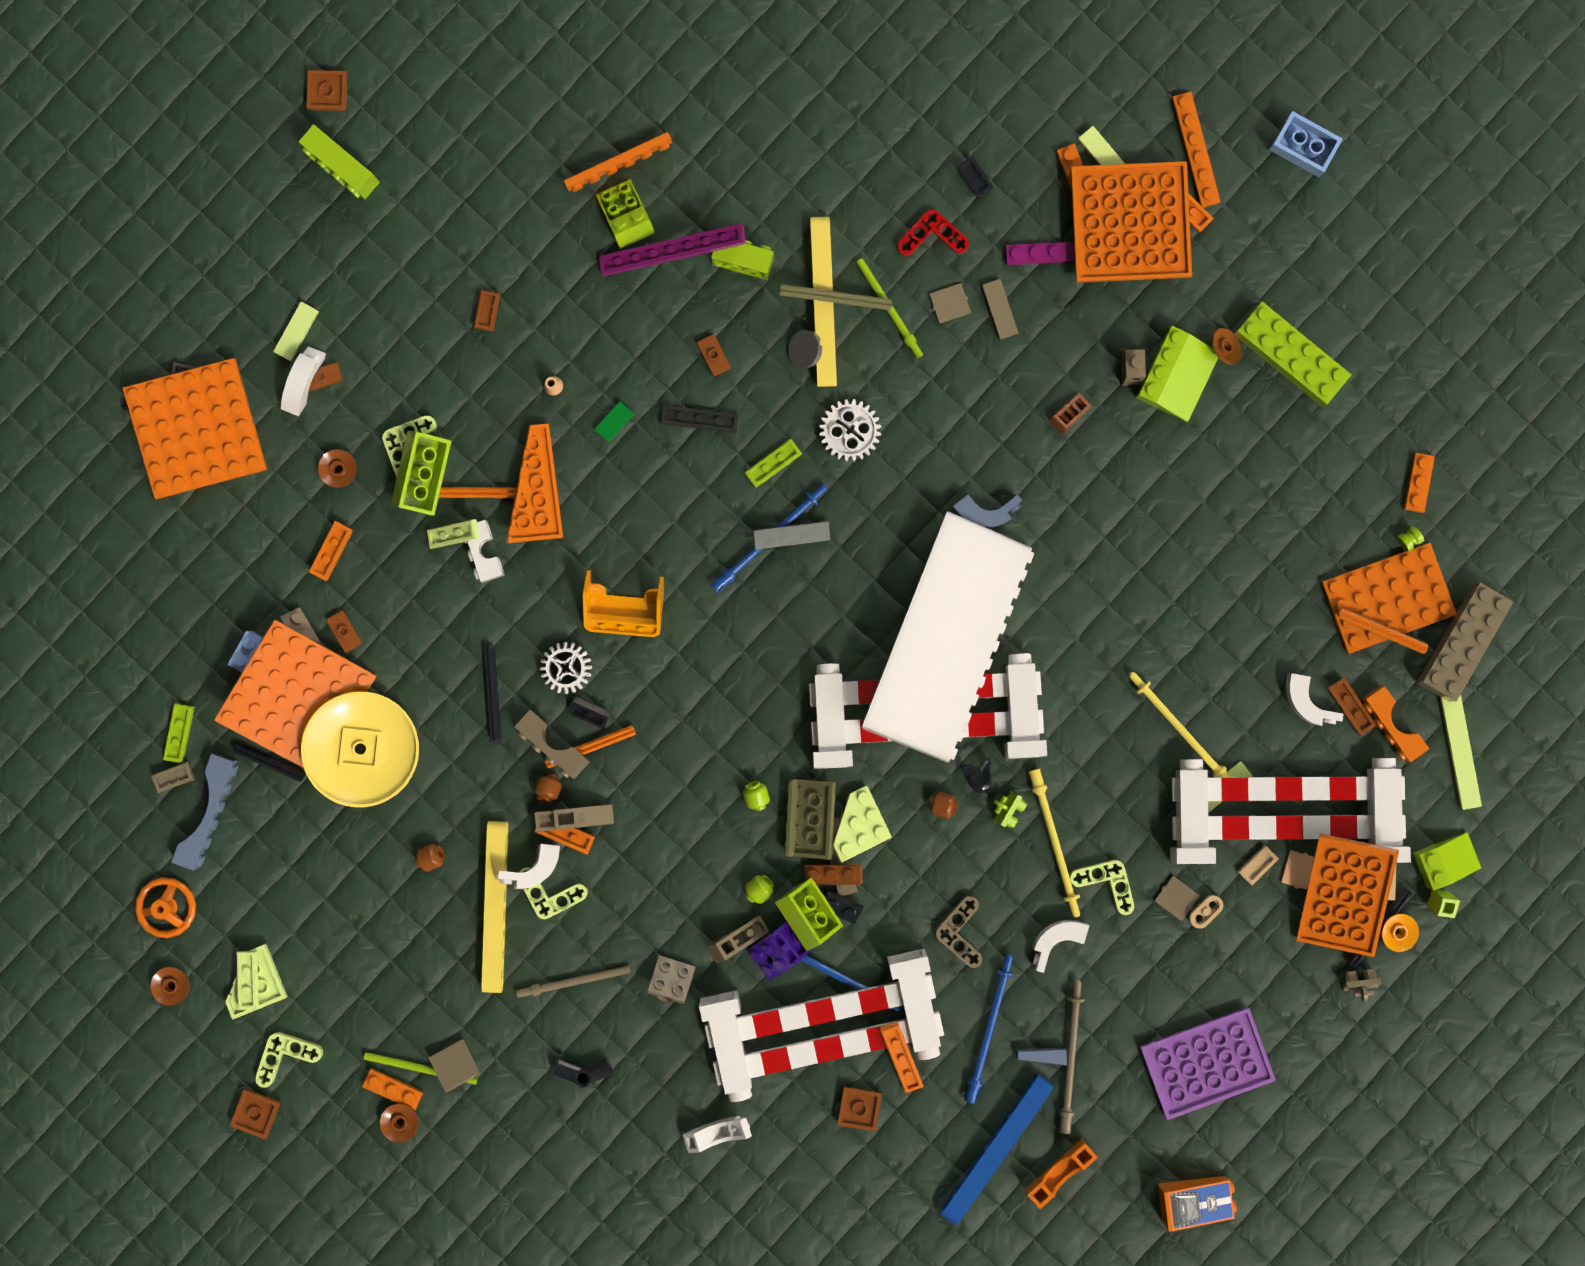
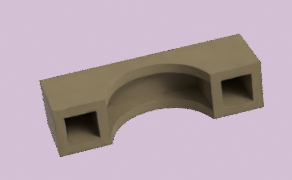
(534, 729)

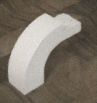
(299, 380)
(1298, 697)
(544, 865)
(1055, 933)
(716, 1132)

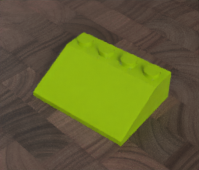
(1178, 374)

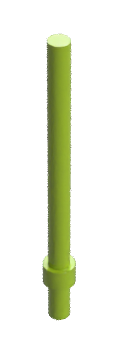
(909, 339)
(406, 1065)

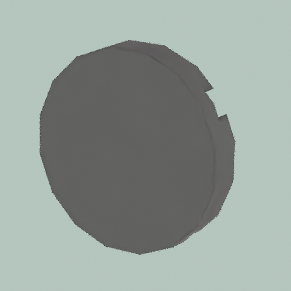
(805, 349)

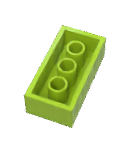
(336, 160)
(421, 473)

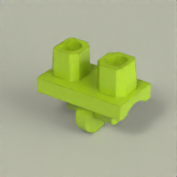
(1006, 808)

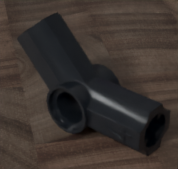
(594, 1072)

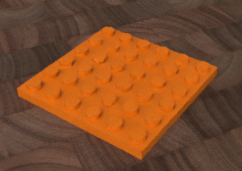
(1131, 222)
(195, 428)
(285, 687)

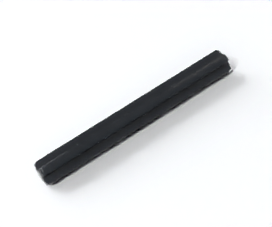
(492, 693)
(1394, 908)

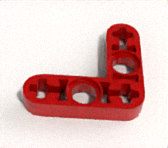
(936, 229)

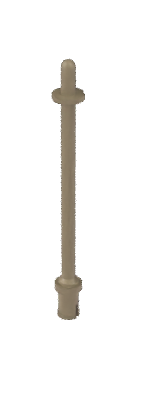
(1066, 1112)

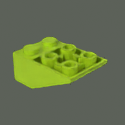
(625, 213)

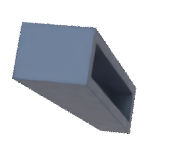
(1047, 1055)

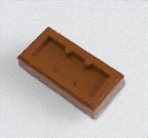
(487, 310)
(714, 355)
(326, 376)
(344, 631)

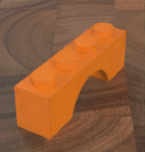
(1380, 705)
(1049, 1182)

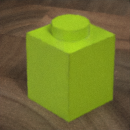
(1443, 903)

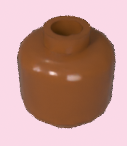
(548, 788)
(943, 805)
(430, 857)

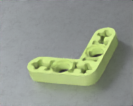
(399, 432)
(1113, 878)
(552, 901)
(284, 1048)

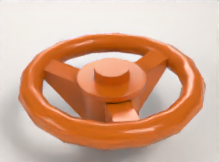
(165, 907)

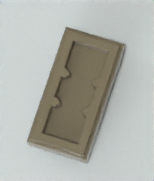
(173, 777)

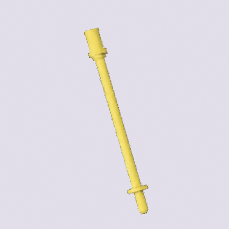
(1218, 771)
(1040, 789)

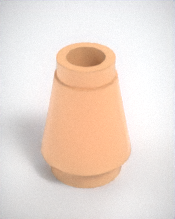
(556, 389)

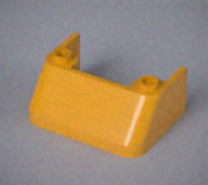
(620, 613)

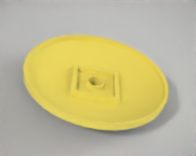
(365, 777)

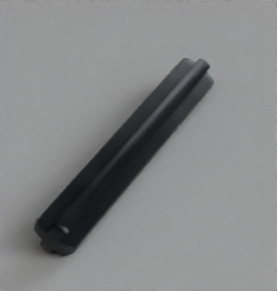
(269, 762)

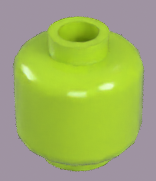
(756, 796)
(759, 889)

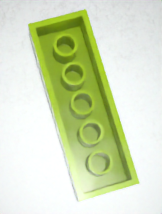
(1292, 354)

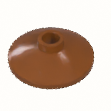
(1226, 346)
(329, 463)
(160, 986)
(395, 1131)

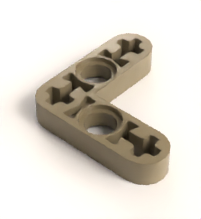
(954, 928)

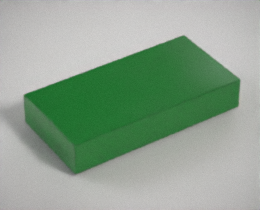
(614, 422)

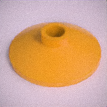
(1405, 938)

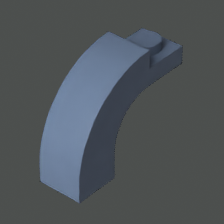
(971, 511)

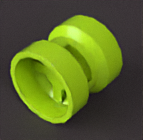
(1411, 538)

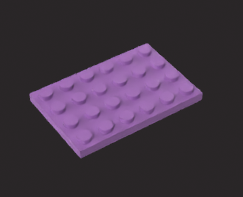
(1207, 1063)

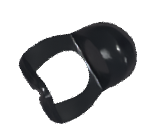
(979, 777)

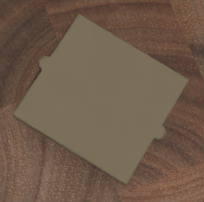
(950, 303)
(1177, 898)

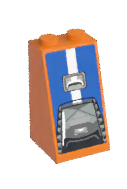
(1196, 1202)

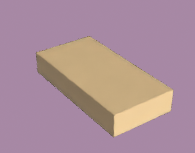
(1257, 865)

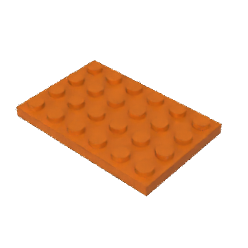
(1395, 592)
(1347, 895)

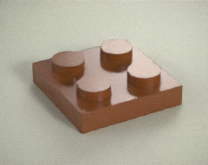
(327, 90)
(859, 1108)
(255, 1113)

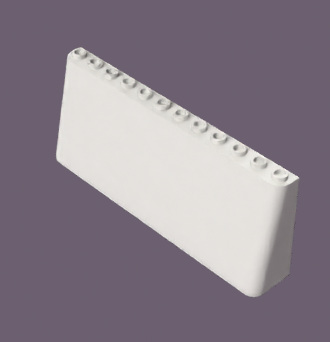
(948, 638)

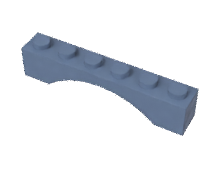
(219, 774)

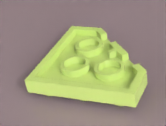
(859, 826)
(269, 984)

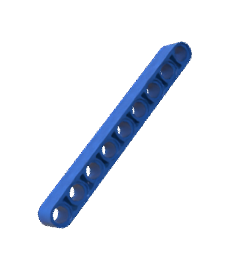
(996, 1149)

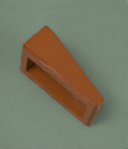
(1061, 422)

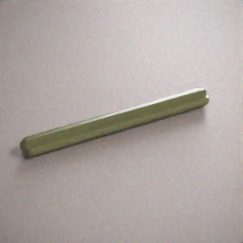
(835, 297)

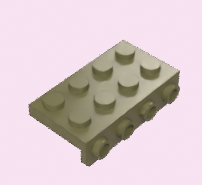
(810, 819)

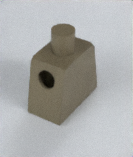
(1133, 367)

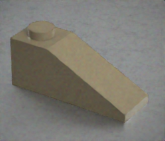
(738, 939)

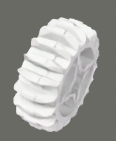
(552, 658)

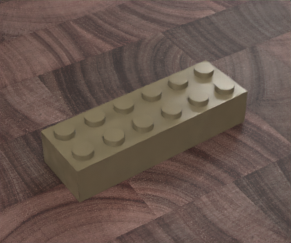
(1464, 642)

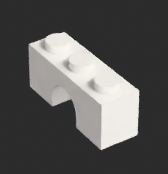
(485, 568)

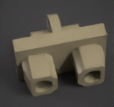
(1370, 981)

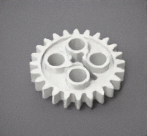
(839, 444)

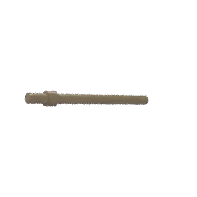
(537, 989)

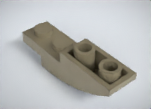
(574, 818)

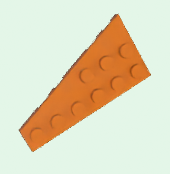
(536, 500)

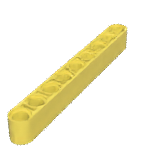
(823, 310)
(494, 908)

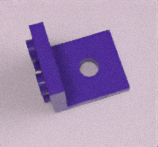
(781, 947)

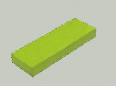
(773, 463)
(178, 733)

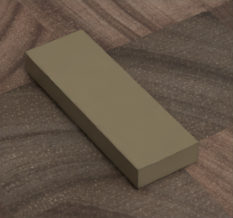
(1000, 309)

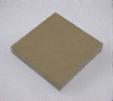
(454, 1065)

